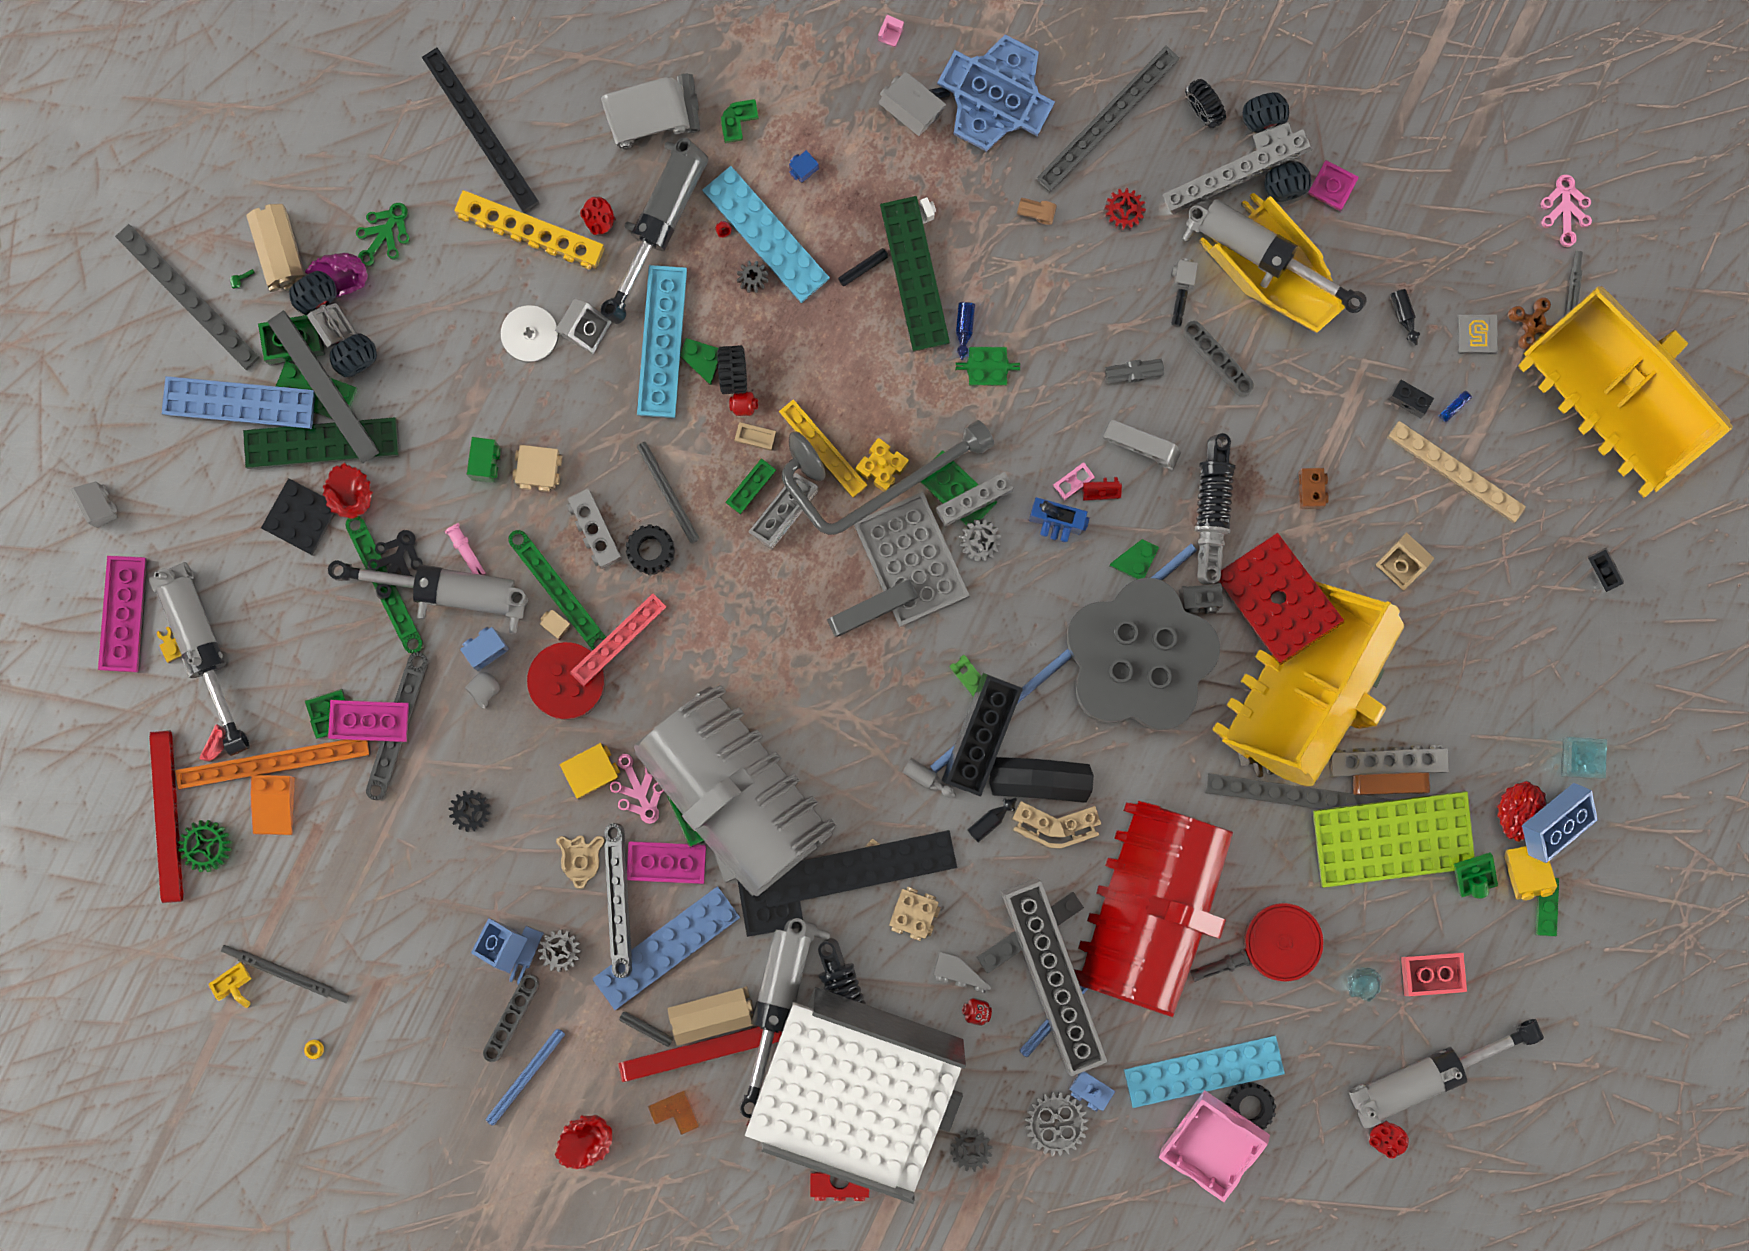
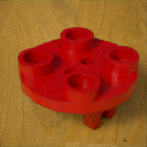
(597, 222)
(1395, 1135)

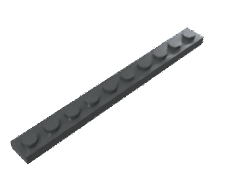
(1107, 118)
(187, 297)
(1283, 793)

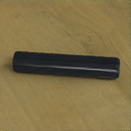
(863, 267)

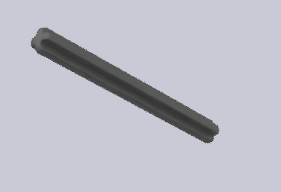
(668, 492)

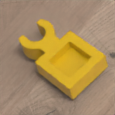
(169, 647)

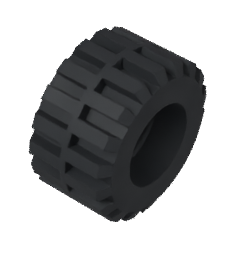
(732, 369)
(643, 534)
(1266, 1099)

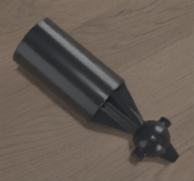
(1405, 313)
(991, 820)

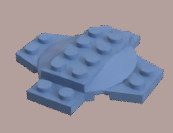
(996, 93)

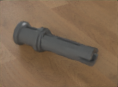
(1228, 963)

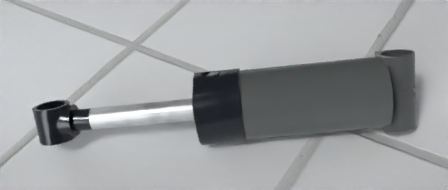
(660, 215)

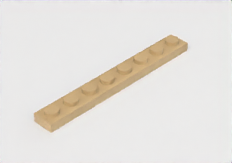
(1456, 472)

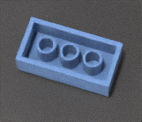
(1560, 822)

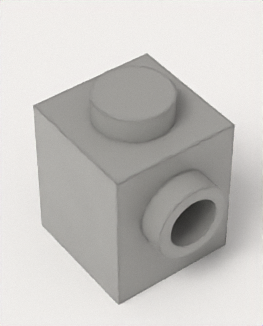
(1185, 273)

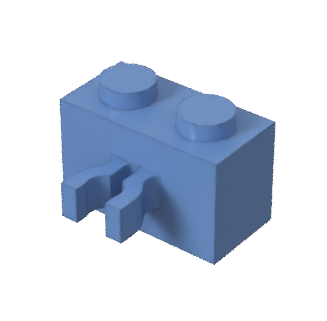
(1091, 1090)

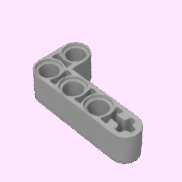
(1143, 443)

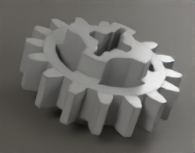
(982, 547)
(562, 942)

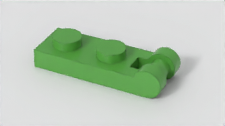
(970, 678)

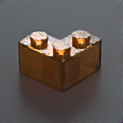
(675, 1106)

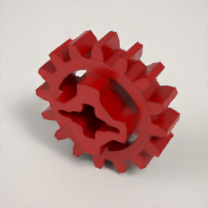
(1132, 209)

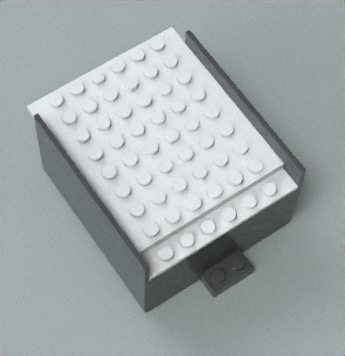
(858, 1093)

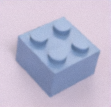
(484, 648)
(499, 945)

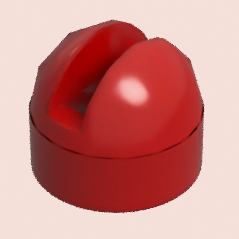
(723, 233)

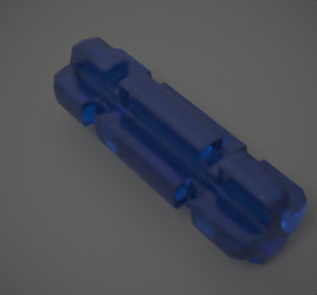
(1455, 406)

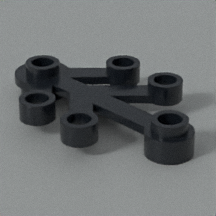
(396, 560)

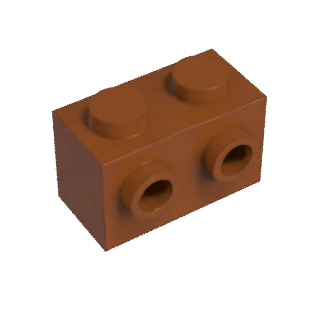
(1310, 488)

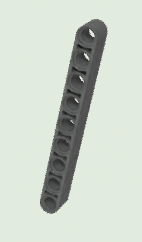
(323, 386)

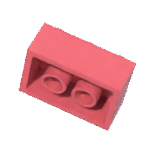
(1433, 974)

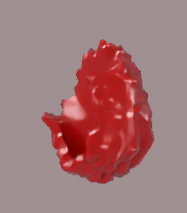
(347, 491)
(1518, 806)
(584, 1142)

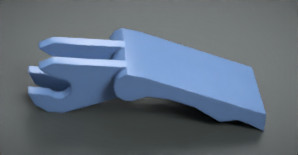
(528, 951)

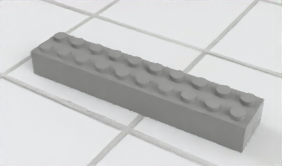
(1054, 976)

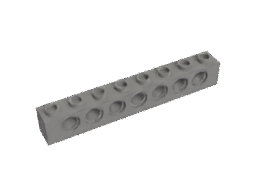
(1237, 171)

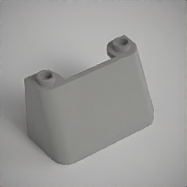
(645, 110)

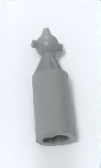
(927, 778)

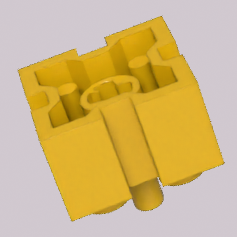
(882, 465)

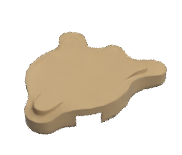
(580, 860)

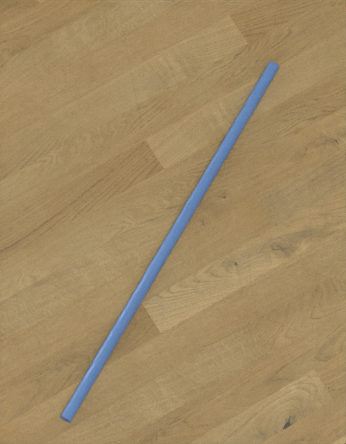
(1065, 656)

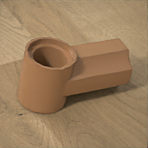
(1041, 211)

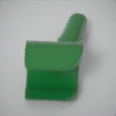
(235, 280)

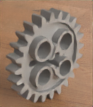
(1058, 1142)

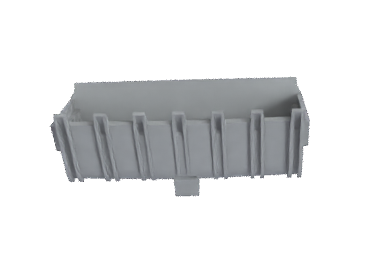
(732, 790)

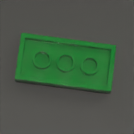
(293, 378)
(951, 482)

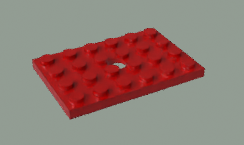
(1285, 626)

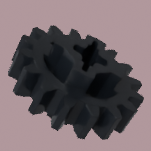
(467, 802)

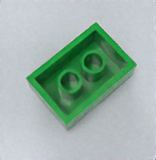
(273, 349)

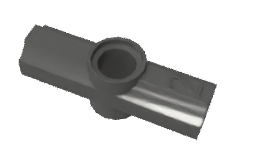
(691, 101)
(1134, 371)

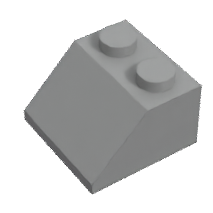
(583, 325)
(94, 503)

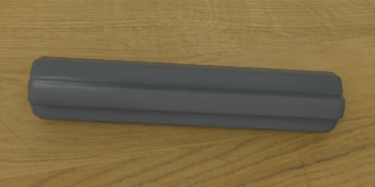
(646, 1029)

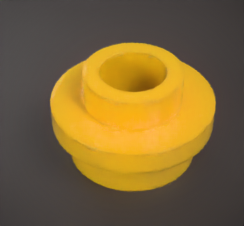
(307, 1049)

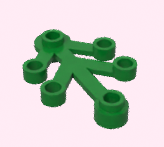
(384, 231)

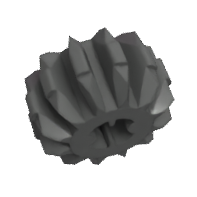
(748, 282)

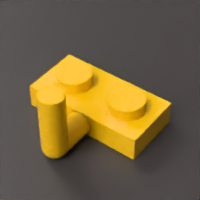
(230, 982)

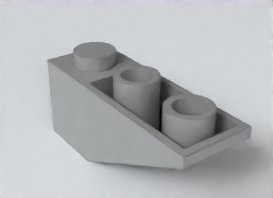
(955, 969)

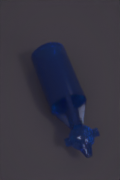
(964, 326)

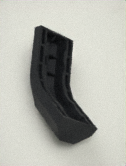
(1041, 779)

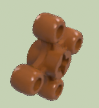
(1540, 306)

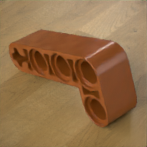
(1391, 783)

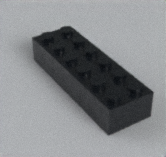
(982, 734)

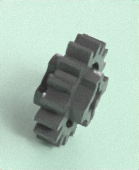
(976, 1142)

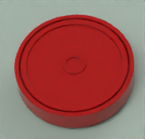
(556, 689)
(1283, 942)

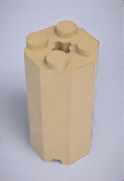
(276, 246)
(711, 1016)

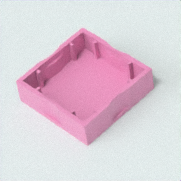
(1214, 1146)

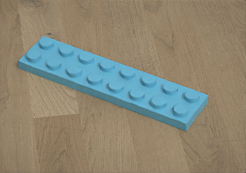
(765, 234)
(662, 341)
(1204, 1071)

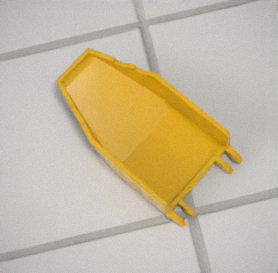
(1290, 292)

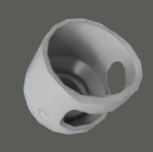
(483, 688)

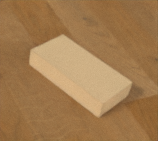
(755, 436)

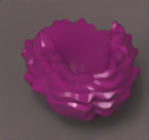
(345, 270)

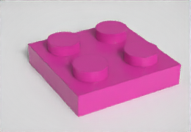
(1333, 185)

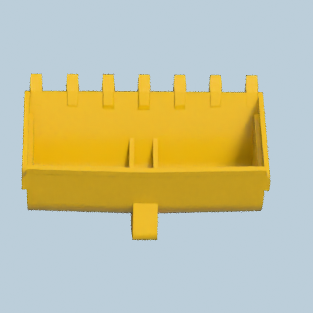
(1628, 389)
(1311, 700)

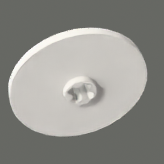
(542, 340)

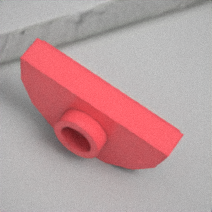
(214, 744)

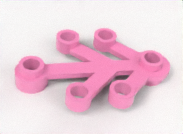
(1567, 208)
(638, 792)

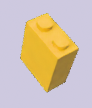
(590, 770)
(1529, 875)

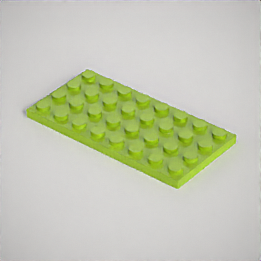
(1393, 838)

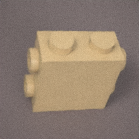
(537, 468)
(914, 914)

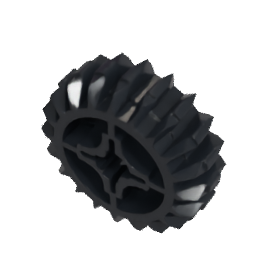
(1205, 103)

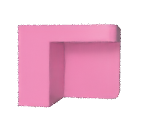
(891, 31)

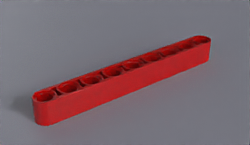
(166, 816)
(692, 1054)

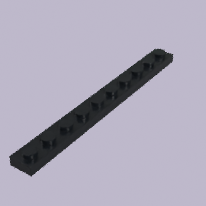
(480, 129)

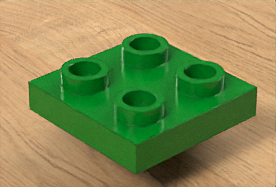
(1476, 876)

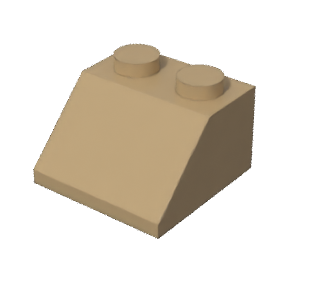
(1405, 561)

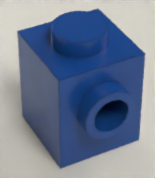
(803, 166)

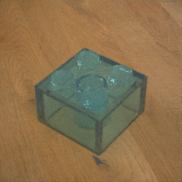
(1584, 758)

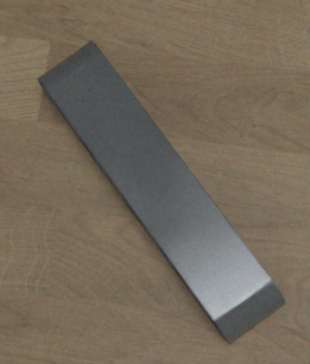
(1216, 349)
(872, 608)
(503, 1024)

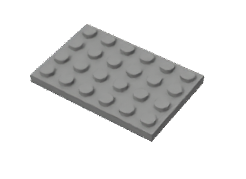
(906, 546)

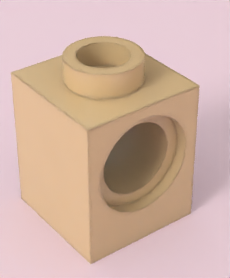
(555, 624)

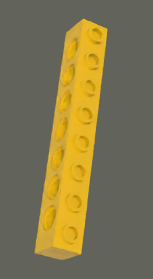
(469, 201)

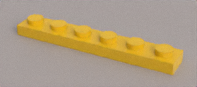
(826, 451)

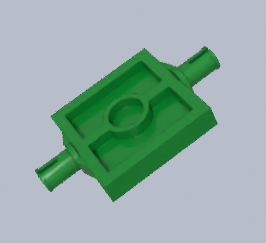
(987, 366)

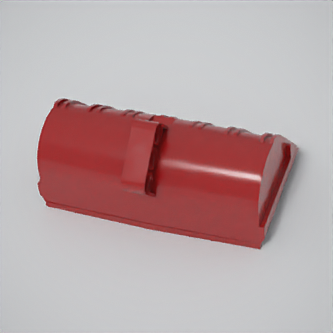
(1155, 908)

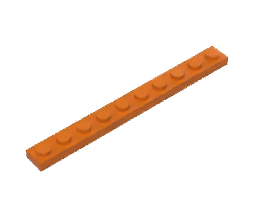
(271, 763)

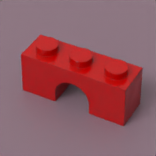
(822, 1187)

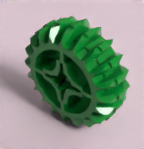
(200, 838)

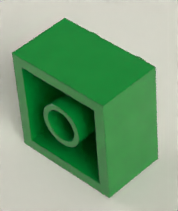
(483, 460)

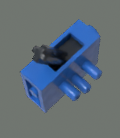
(1059, 518)

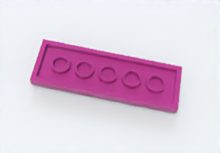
(122, 614)

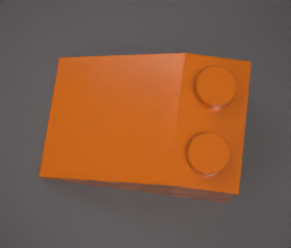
(272, 804)

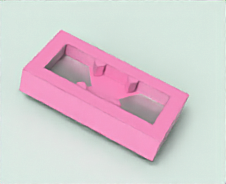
(1073, 481)

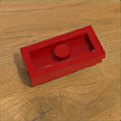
(1102, 490)

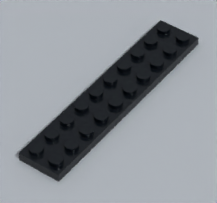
(863, 868)

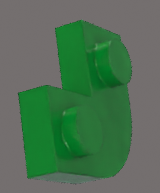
(733, 115)

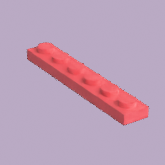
(618, 639)

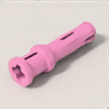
(461, 543)

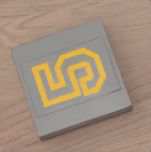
(1477, 334)

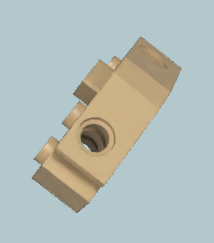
(1055, 827)

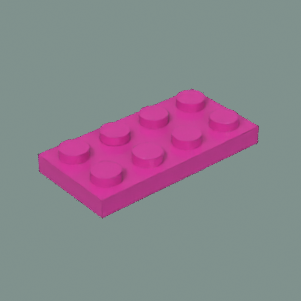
(368, 721)
(666, 862)

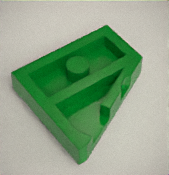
(701, 358)
(1136, 560)

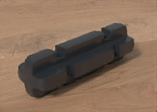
(1179, 307)

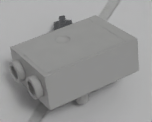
(913, 102)

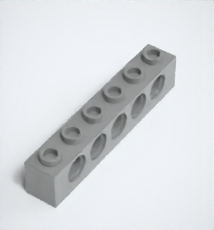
(1438, 763)

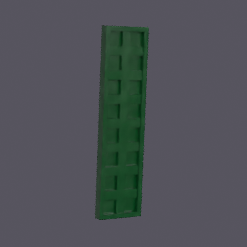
(914, 273)
(320, 444)

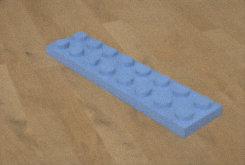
(238, 402)
(668, 947)

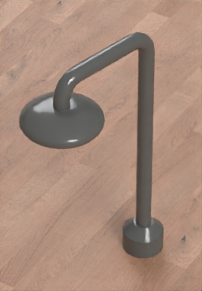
(975, 439)

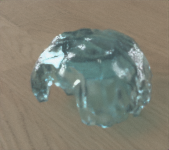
(1364, 983)

